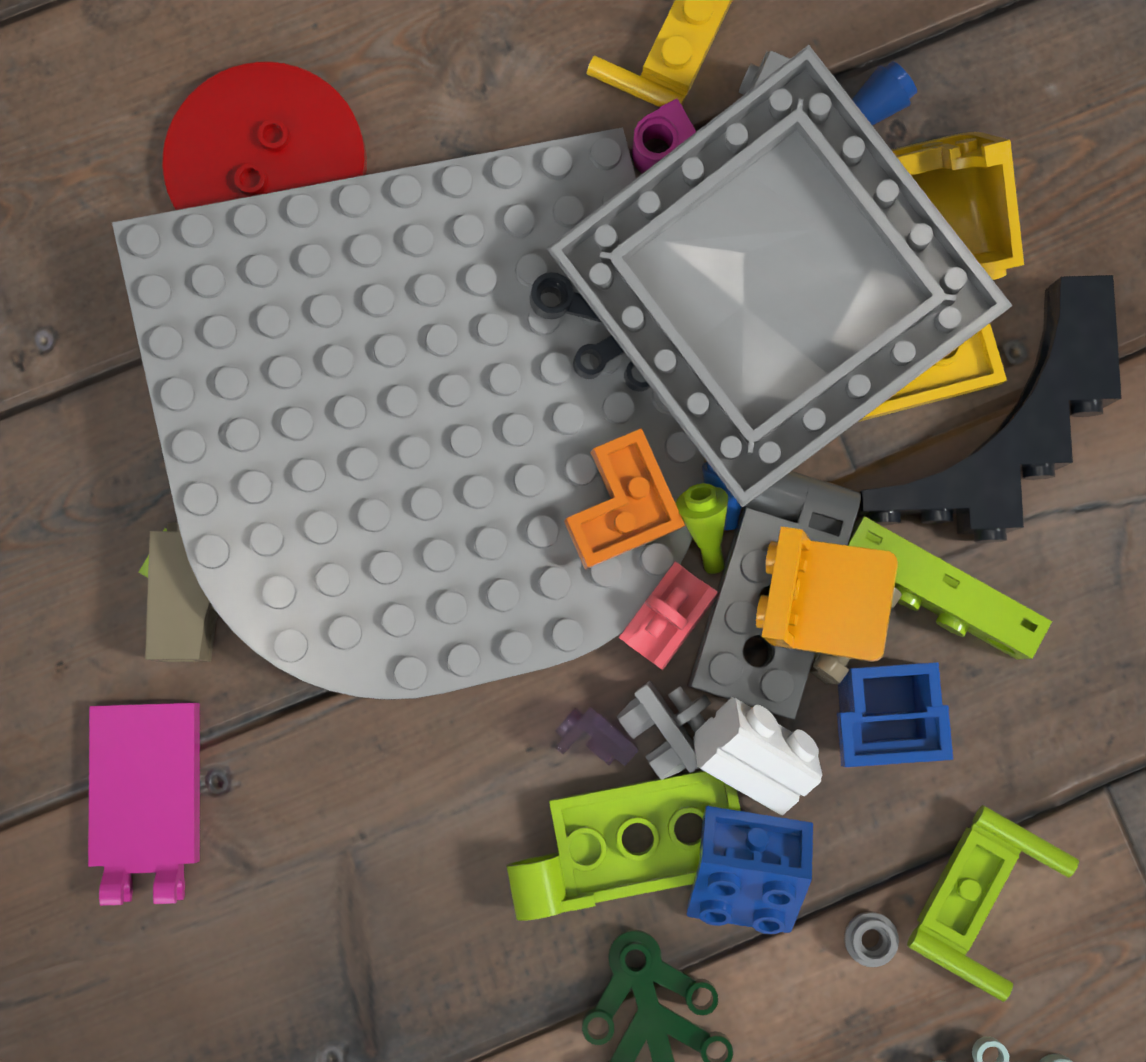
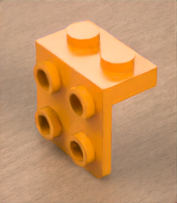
(827, 597)

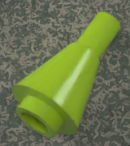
(704, 515)

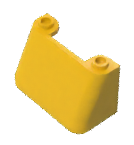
(975, 192)

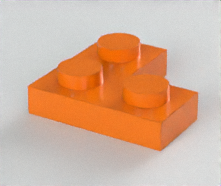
(638, 507)

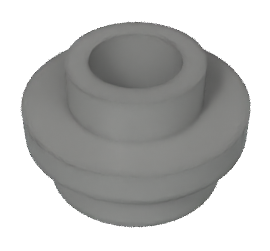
(883, 950)

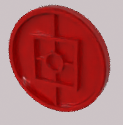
(259, 134)

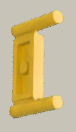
(674, 55)

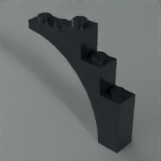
(1071, 374)

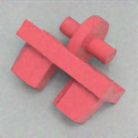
(668, 615)

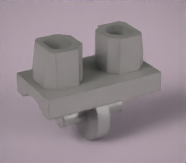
(651, 709)

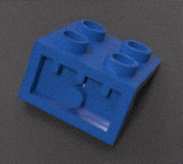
(751, 870)

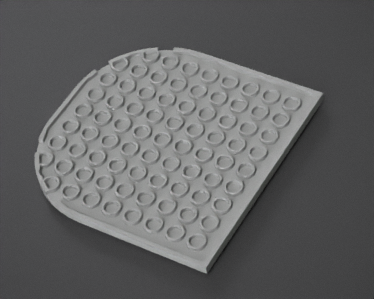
(386, 427)

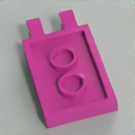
(144, 797)

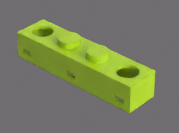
(955, 596)

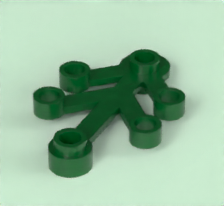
(652, 1019)

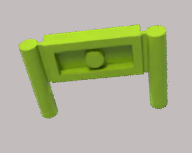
(970, 890)

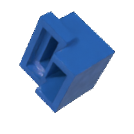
(893, 716)

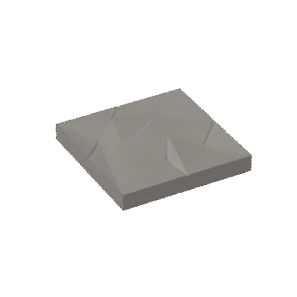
(778, 276)

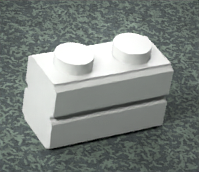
(758, 755)

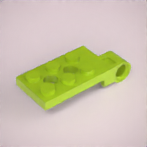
(591, 854)

